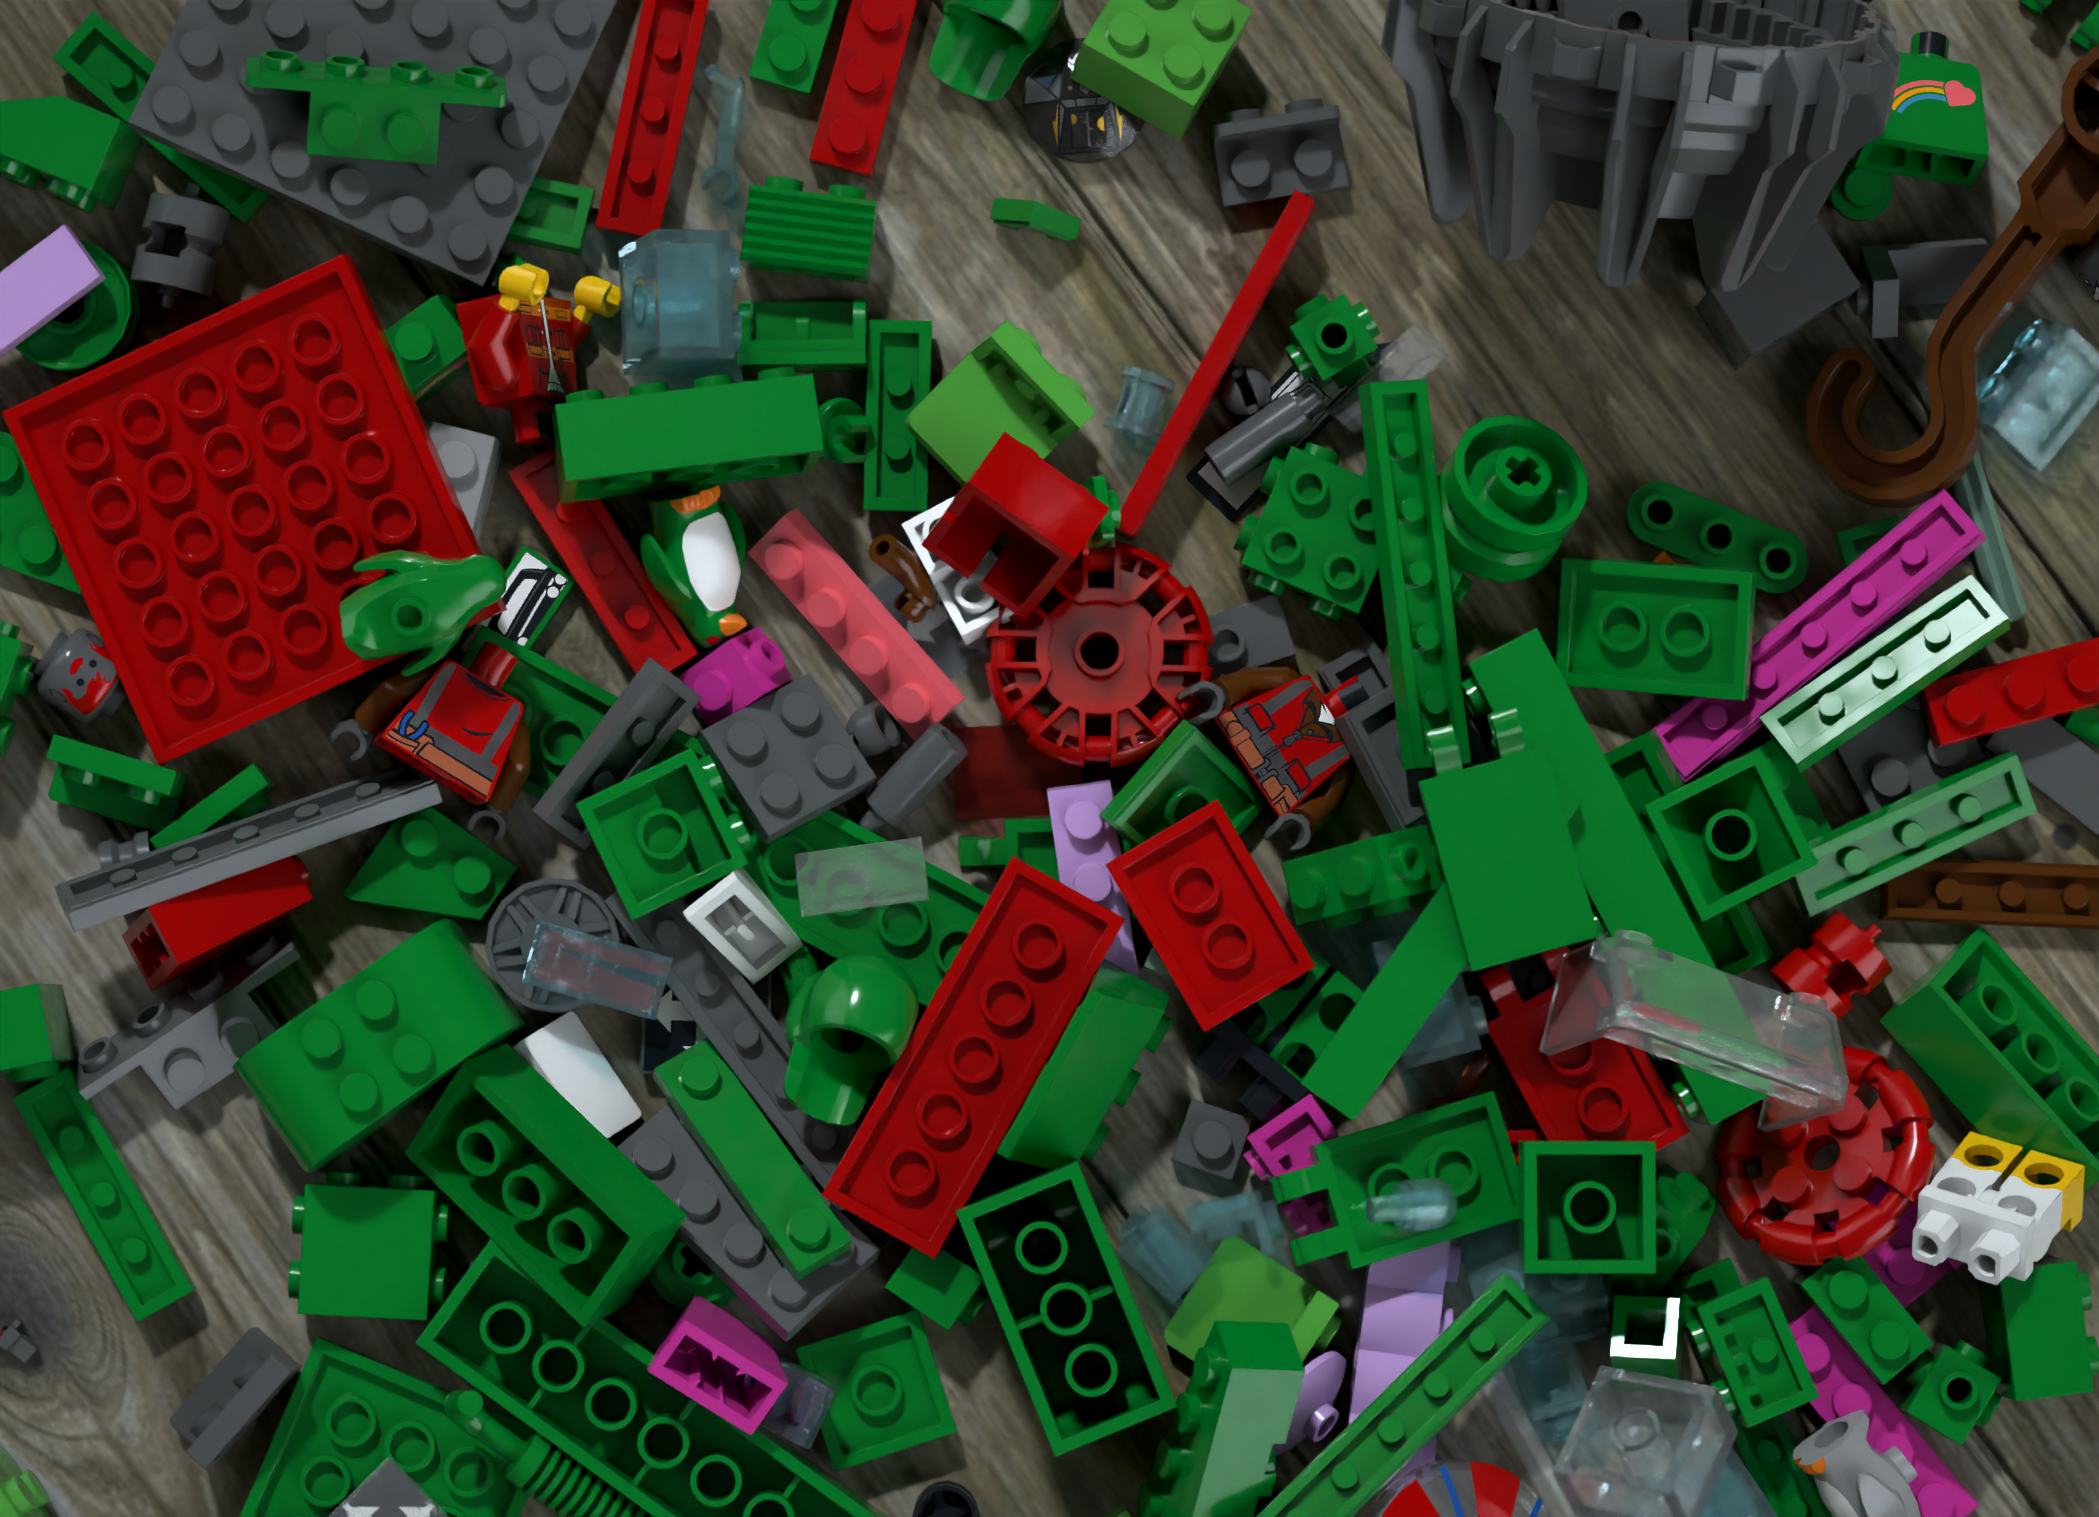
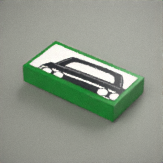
(532, 600)

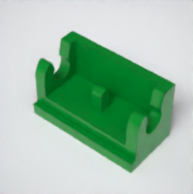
(804, 336)

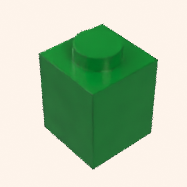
(939, 1287)
(1648, 1335)

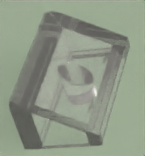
(1408, 357)
(861, 877)

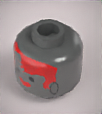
(79, 677)

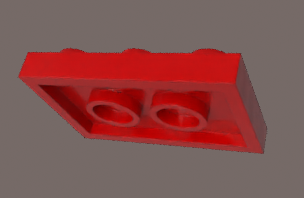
(1210, 915)

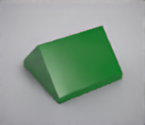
(1730, 835)

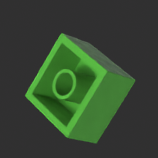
(1160, 56)

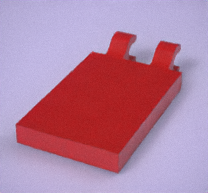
(1582, 1092)

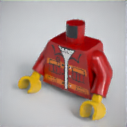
(527, 344)

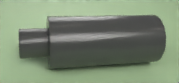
(1263, 435)
(912, 778)

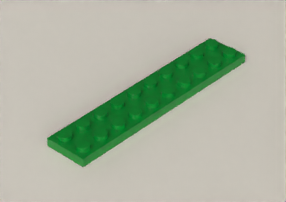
(916, 936)

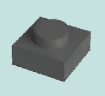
(1211, 1139)

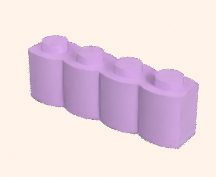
(1397, 1322)

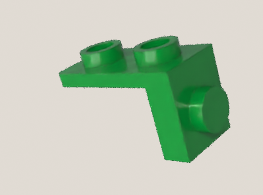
(1681, 1221)

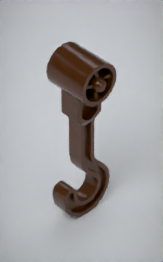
(2055, 211)

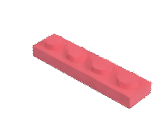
(856, 624)

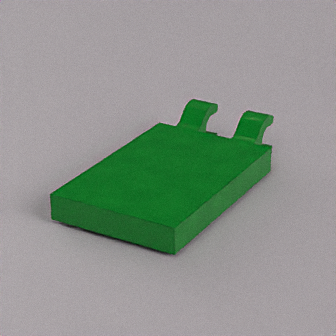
(1504, 848)
(1454, 1142)

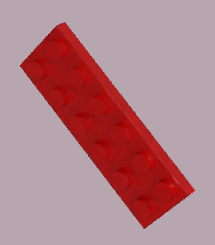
(973, 1057)

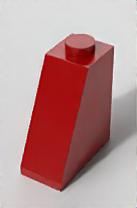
(215, 918)

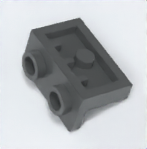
(1275, 154)
(233, 1396)

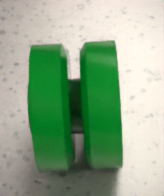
(1509, 497)

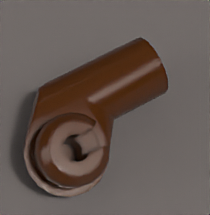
(909, 571)

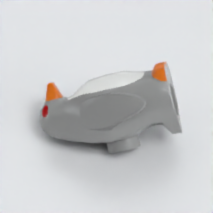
(1855, 1475)

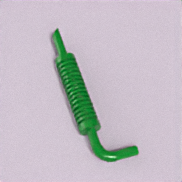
(539, 1465)

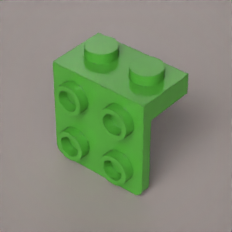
(994, 391)
(1251, 1289)

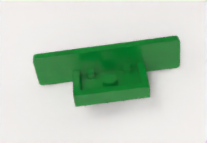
(372, 108)

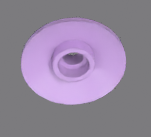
(1314, 1409)

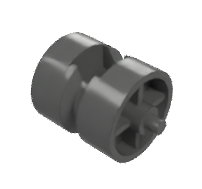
(180, 246)

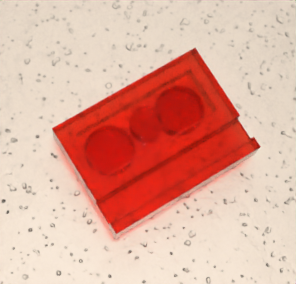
(1005, 775)

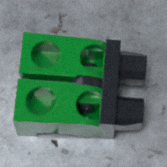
(1277, 1040)

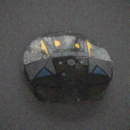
(1071, 118)

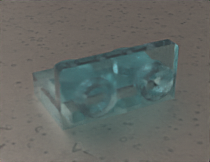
(2041, 391)

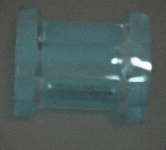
(1139, 405)

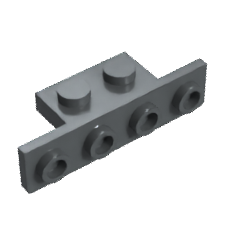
(198, 1031)

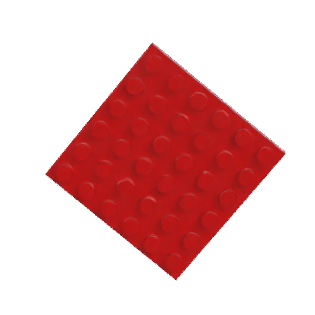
(228, 495)

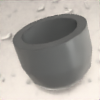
(1231, 395)
(874, 729)

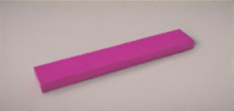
(1824, 631)

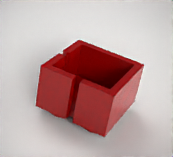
(1031, 504)

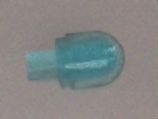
(1415, 1205)

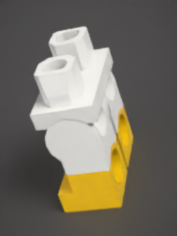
(1996, 1213)

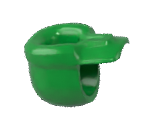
(985, 57)
(857, 995)

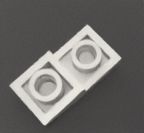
(963, 599)

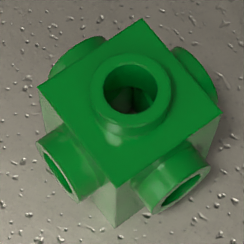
(1326, 364)
(1970, 1404)

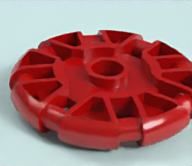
(1109, 691)
(1842, 1189)

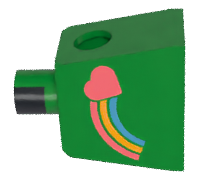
(1934, 118)
(430, 347)

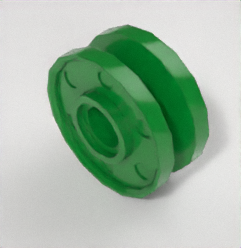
(102, 331)

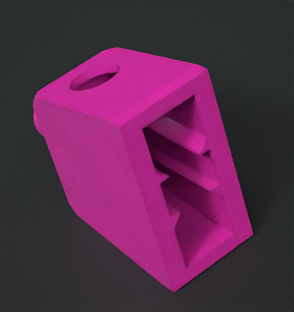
(712, 1362)

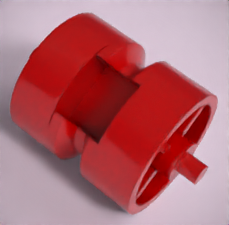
(1829, 973)

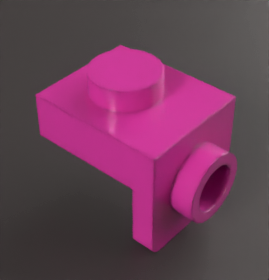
(736, 675)

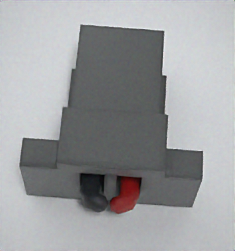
(16, 1341)

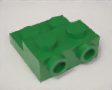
(665, 832)

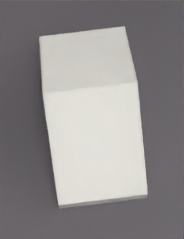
(744, 925)

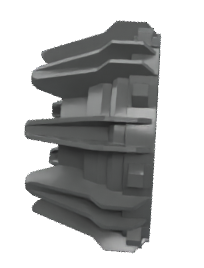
(1711, 129)

